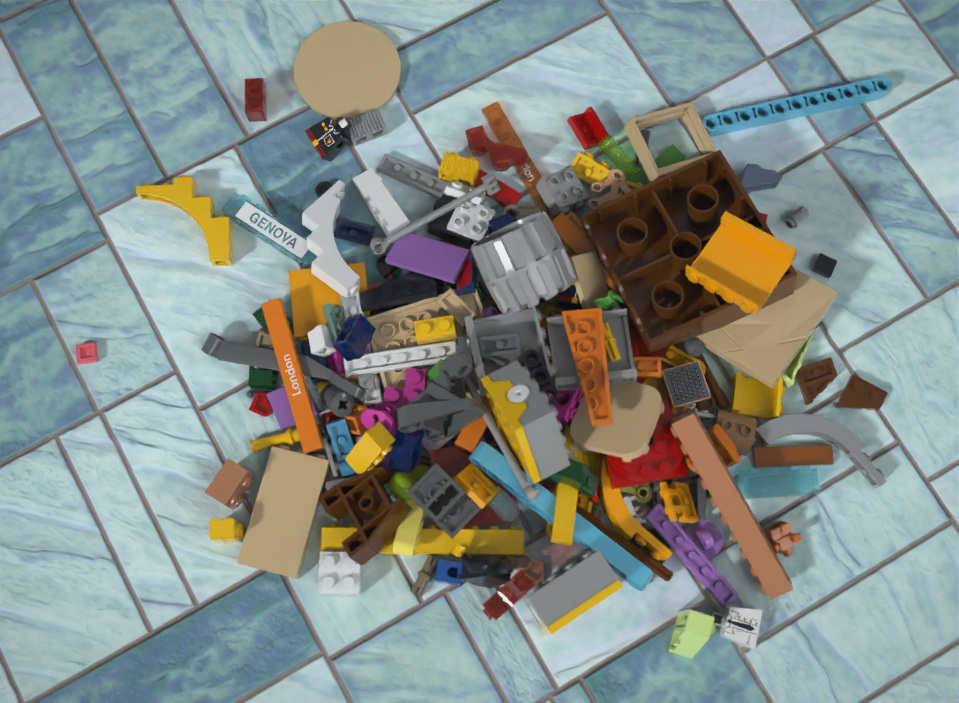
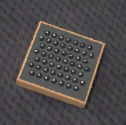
(685, 384)

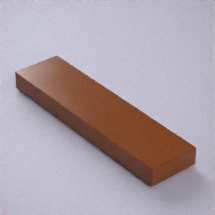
(792, 456)

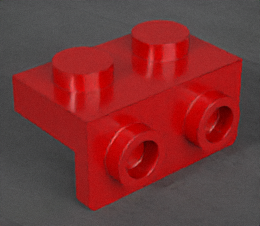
(588, 128)

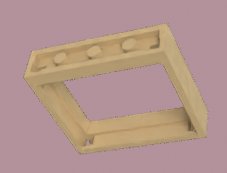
(666, 114)

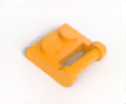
(477, 485)

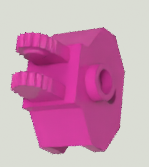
(378, 414)

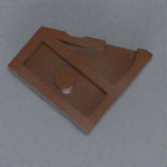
(815, 378)

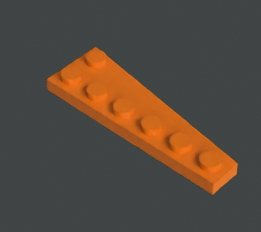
(589, 353)

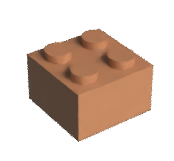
(230, 484)

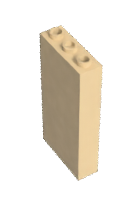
(285, 512)

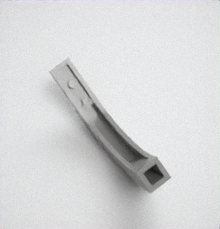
(825, 429)

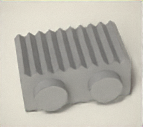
(366, 127)

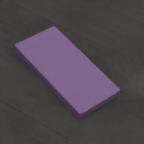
(428, 257)

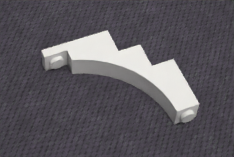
(329, 264)

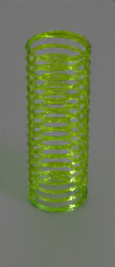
(623, 153)

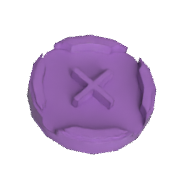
(706, 537)

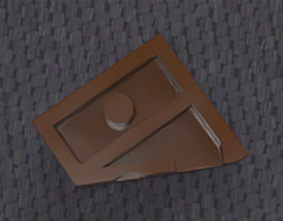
(861, 395)

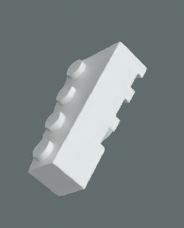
(380, 202)

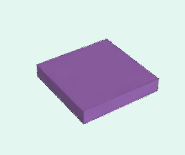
(281, 407)

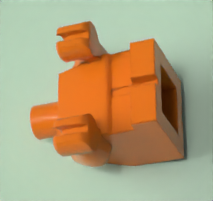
(354, 419)
(781, 537)

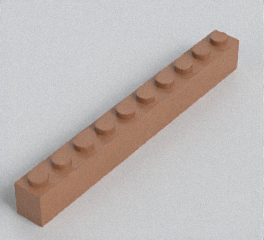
(731, 503)

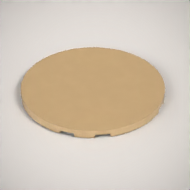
(347, 70)

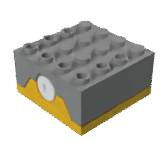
(527, 421)
(572, 592)

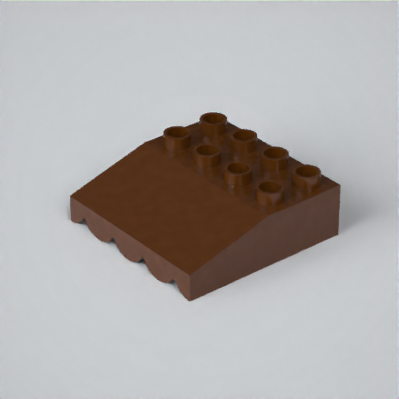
(659, 231)

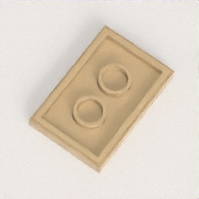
(589, 279)

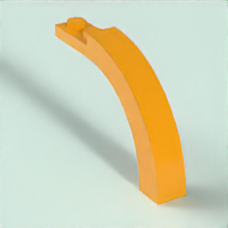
(622, 519)

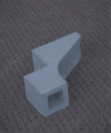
(757, 178)

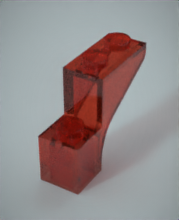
(501, 155)

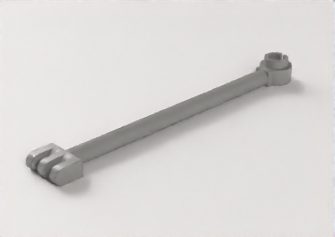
(489, 184)
(530, 491)

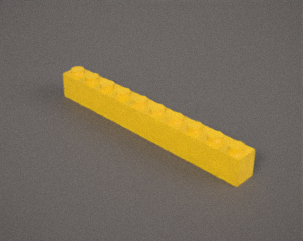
(436, 542)

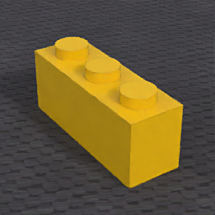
(370, 449)

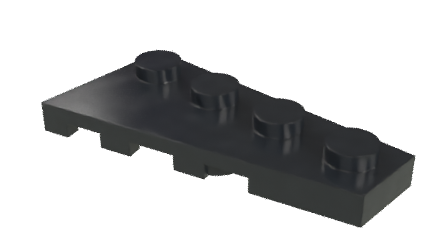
(399, 291)

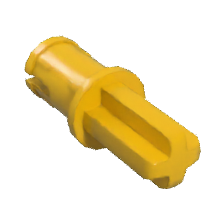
(610, 344)

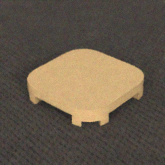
(634, 417)

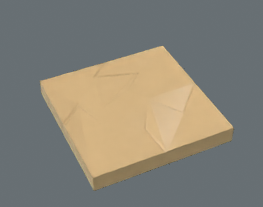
(772, 338)

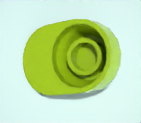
(403, 482)

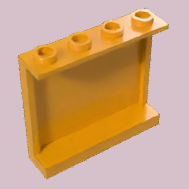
(310, 296)

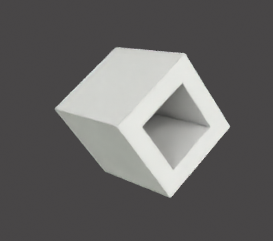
(320, 341)

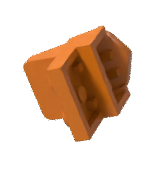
(724, 446)

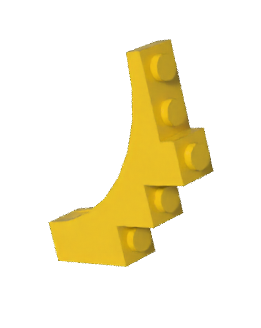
(202, 209)

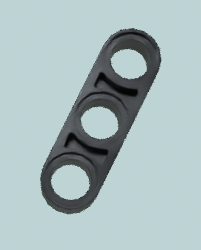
(540, 369)

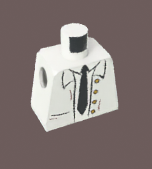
(739, 625)

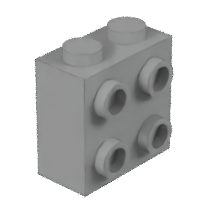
(562, 192)

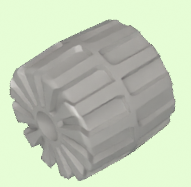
(523, 263)

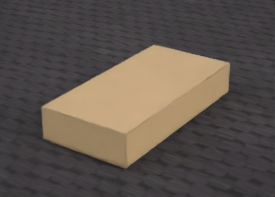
(455, 306)

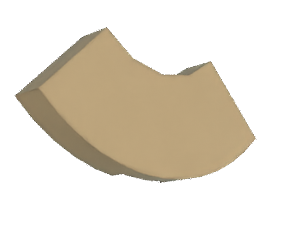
(531, 567)

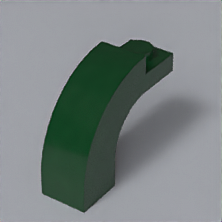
(576, 476)

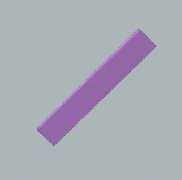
(691, 555)

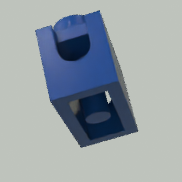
(449, 573)

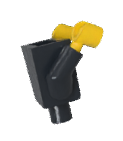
(483, 570)

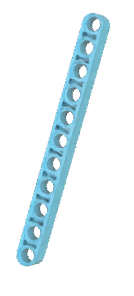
(802, 102)
(584, 533)

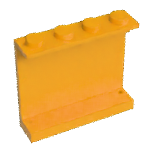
(741, 263)

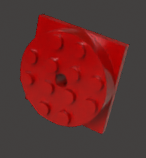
(661, 463)

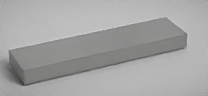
(412, 176)

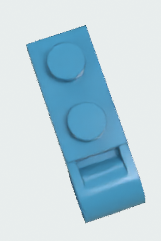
(342, 444)

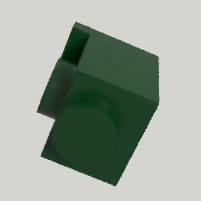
(262, 379)

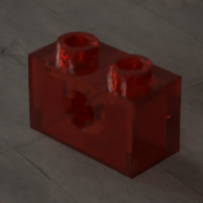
(255, 99)

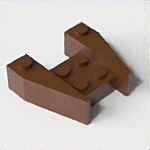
(370, 510)

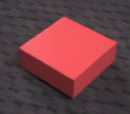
(87, 353)

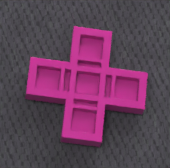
(414, 385)

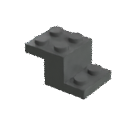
(443, 501)

